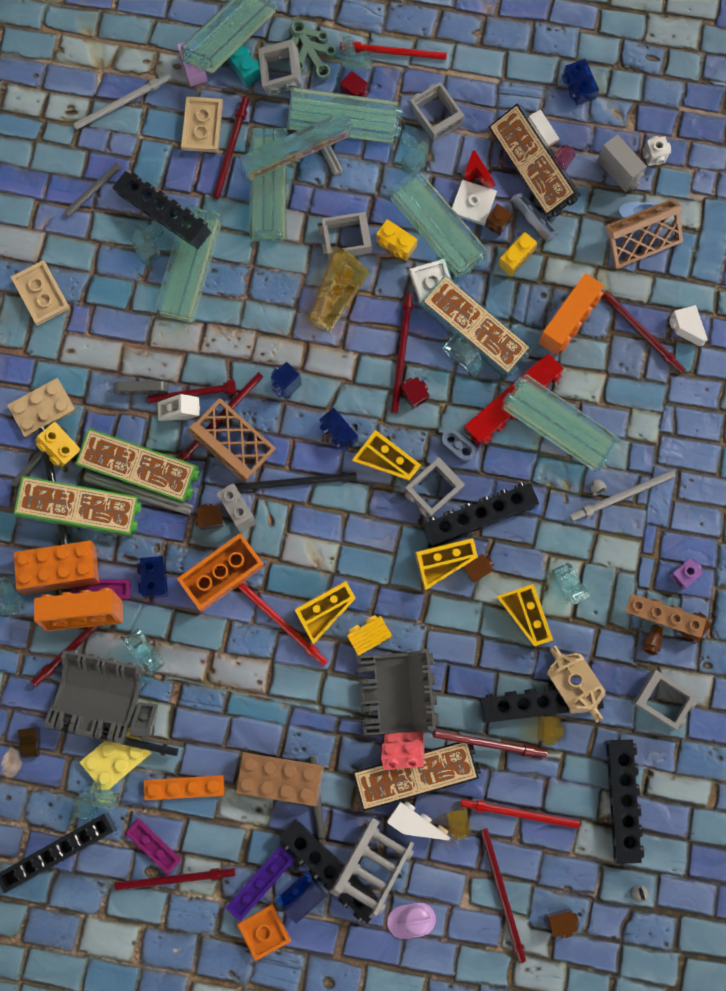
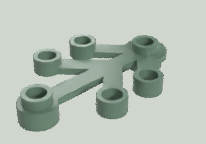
(311, 47)

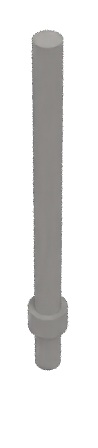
(153, 84)
(589, 509)

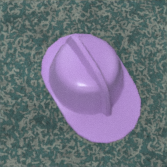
(411, 920)

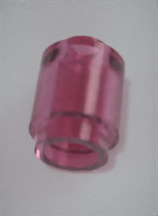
(565, 155)

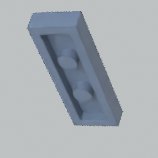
(534, 216)

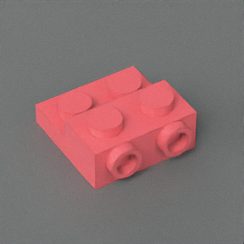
(403, 750)

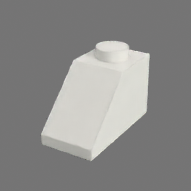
(689, 325)
(178, 408)

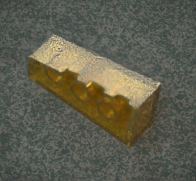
(337, 289)

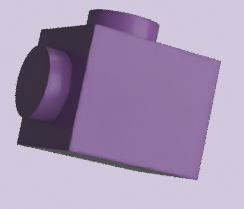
(686, 573)

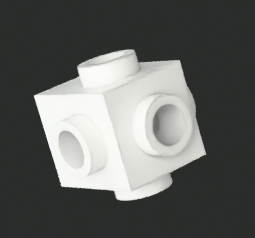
(656, 150)

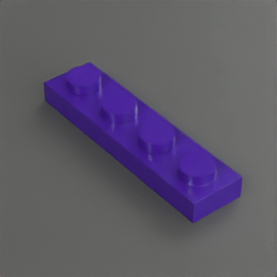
(260, 883)

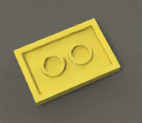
(113, 762)

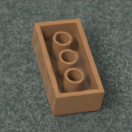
(280, 779)

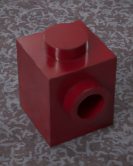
(354, 85)
(415, 392)

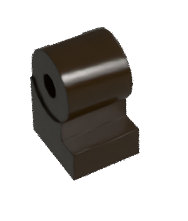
(29, 742)

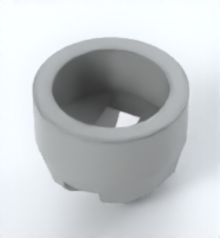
(598, 487)
(636, 895)

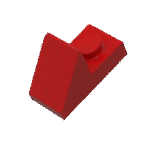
(477, 169)

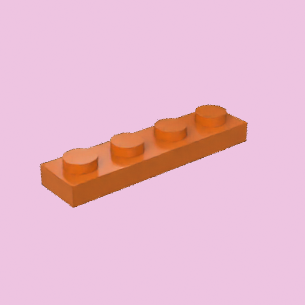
(184, 787)

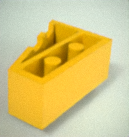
(387, 457)
(443, 560)
(324, 609)
(528, 613)

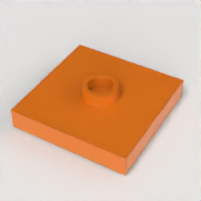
(264, 932)

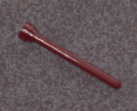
(228, 387)

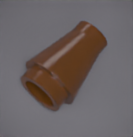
(653, 640)

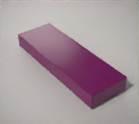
(119, 586)
(153, 846)

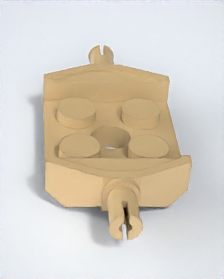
(579, 697)

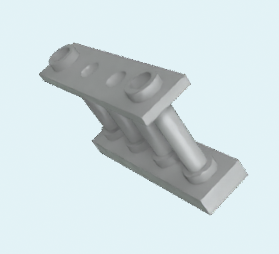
(352, 867)

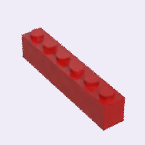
(494, 418)

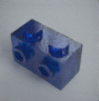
(580, 82)
(285, 380)
(338, 429)
(153, 577)
(301, 897)

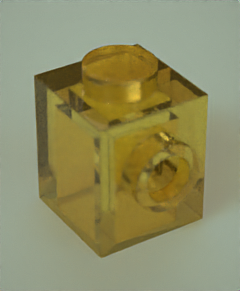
(550, 730)
(458, 823)

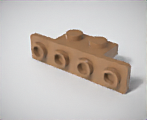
(665, 615)

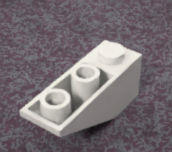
(411, 823)

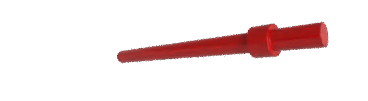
(398, 51)
(311, 650)
(482, 806)

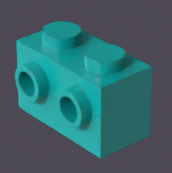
(244, 66)

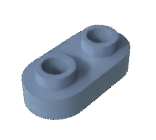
(459, 444)

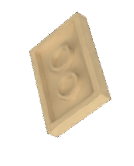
(202, 124)
(40, 292)
(41, 407)

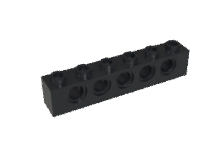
(194, 235)
(524, 491)
(491, 701)
(298, 830)
(56, 852)
(635, 852)

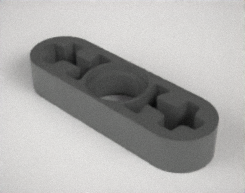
(140, 387)

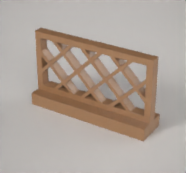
(643, 221)
(220, 451)

